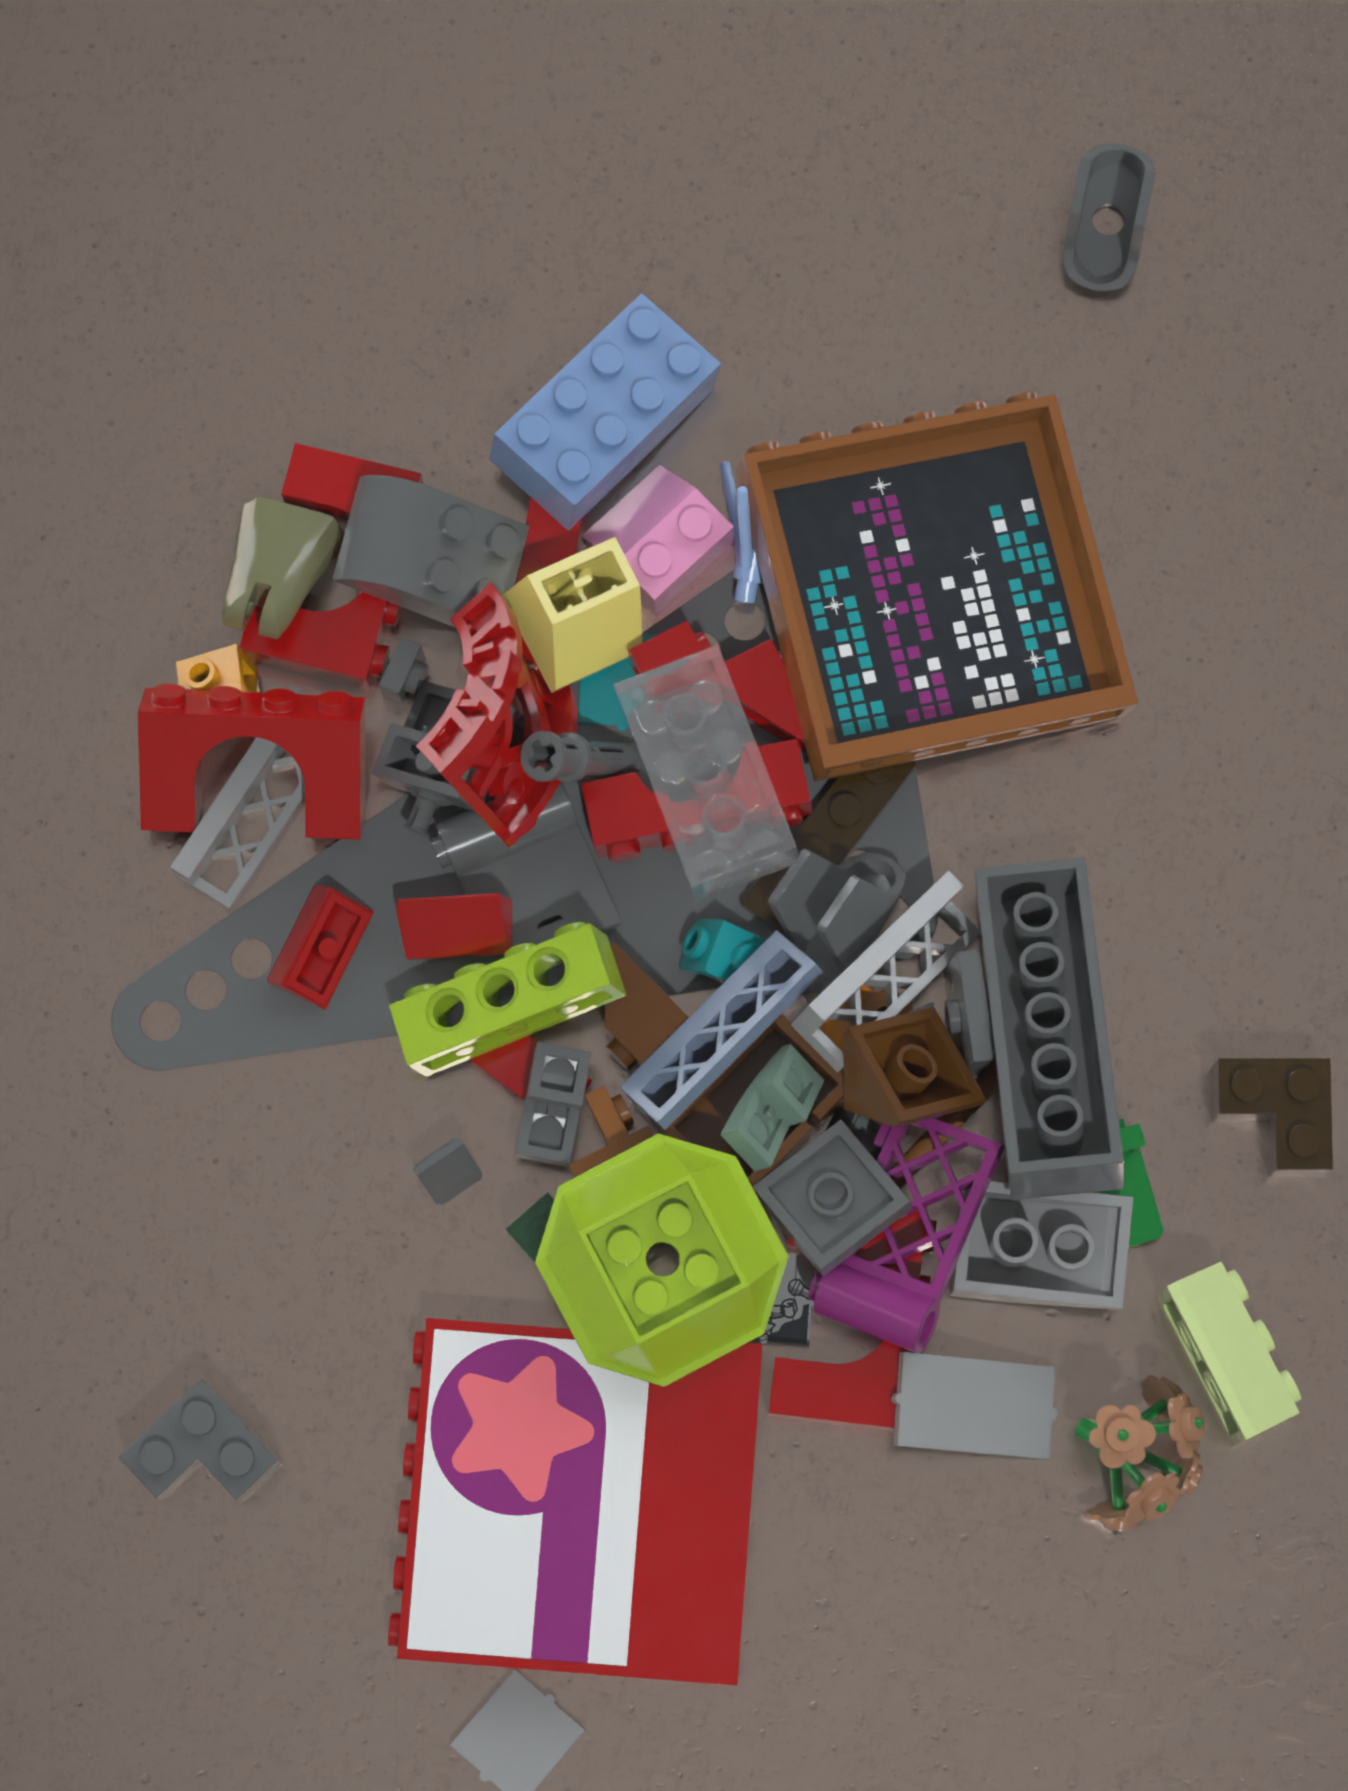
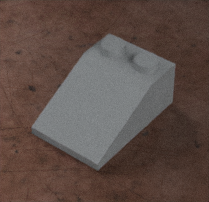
(1046, 1250)

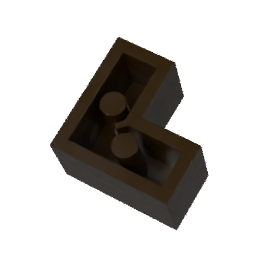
(1291, 1098)

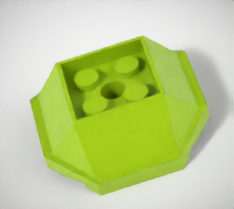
(600, 1274)

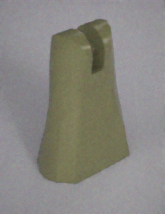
(277, 562)

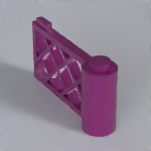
(891, 1302)

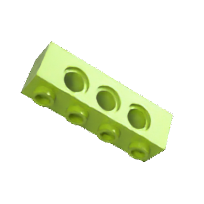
(588, 983)

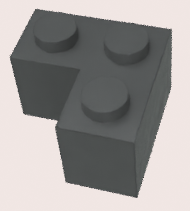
(198, 1433)

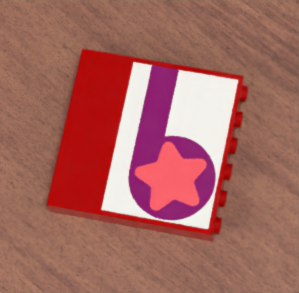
(574, 1509)

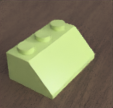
(1229, 1352)

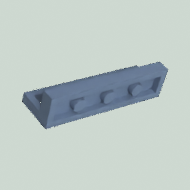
(720, 1030)

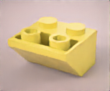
(579, 613)

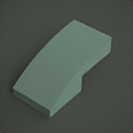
(773, 1102)

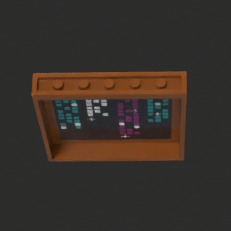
(935, 585)

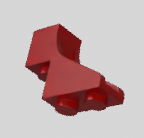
(756, 675)

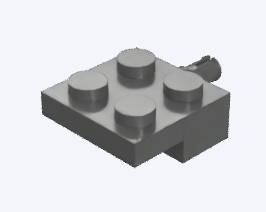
(406, 767)

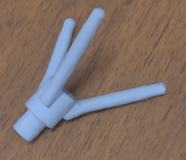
(746, 564)

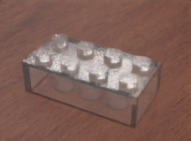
(707, 773)

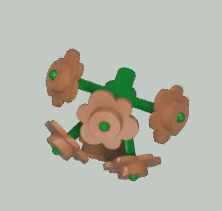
(1121, 1444)

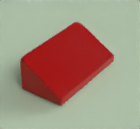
(455, 926)
(320, 946)

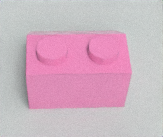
(665, 535)

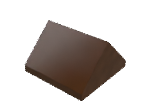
(906, 1070)

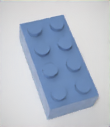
(604, 411)

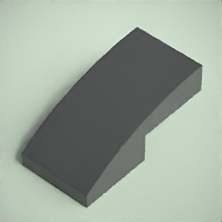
(552, 1104)

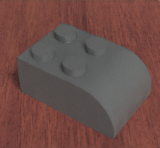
(426, 547)

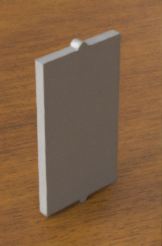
(974, 1405)

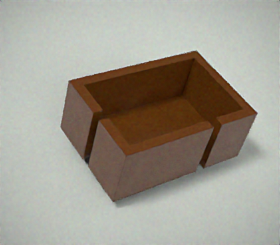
(709, 1113)

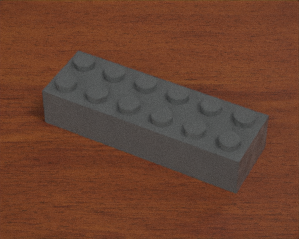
(1049, 1029)

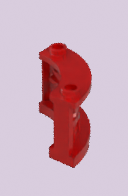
(480, 725)

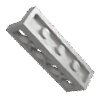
(225, 813)
(882, 953)

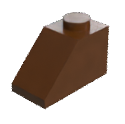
(642, 1018)

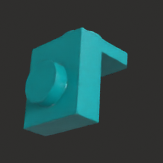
(717, 948)

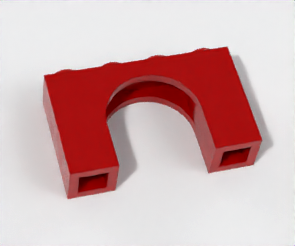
(340, 642)
(317, 730)
(858, 1390)

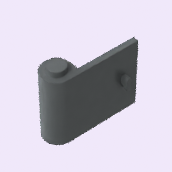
(544, 872)

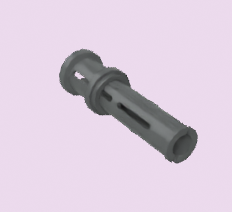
(572, 757)

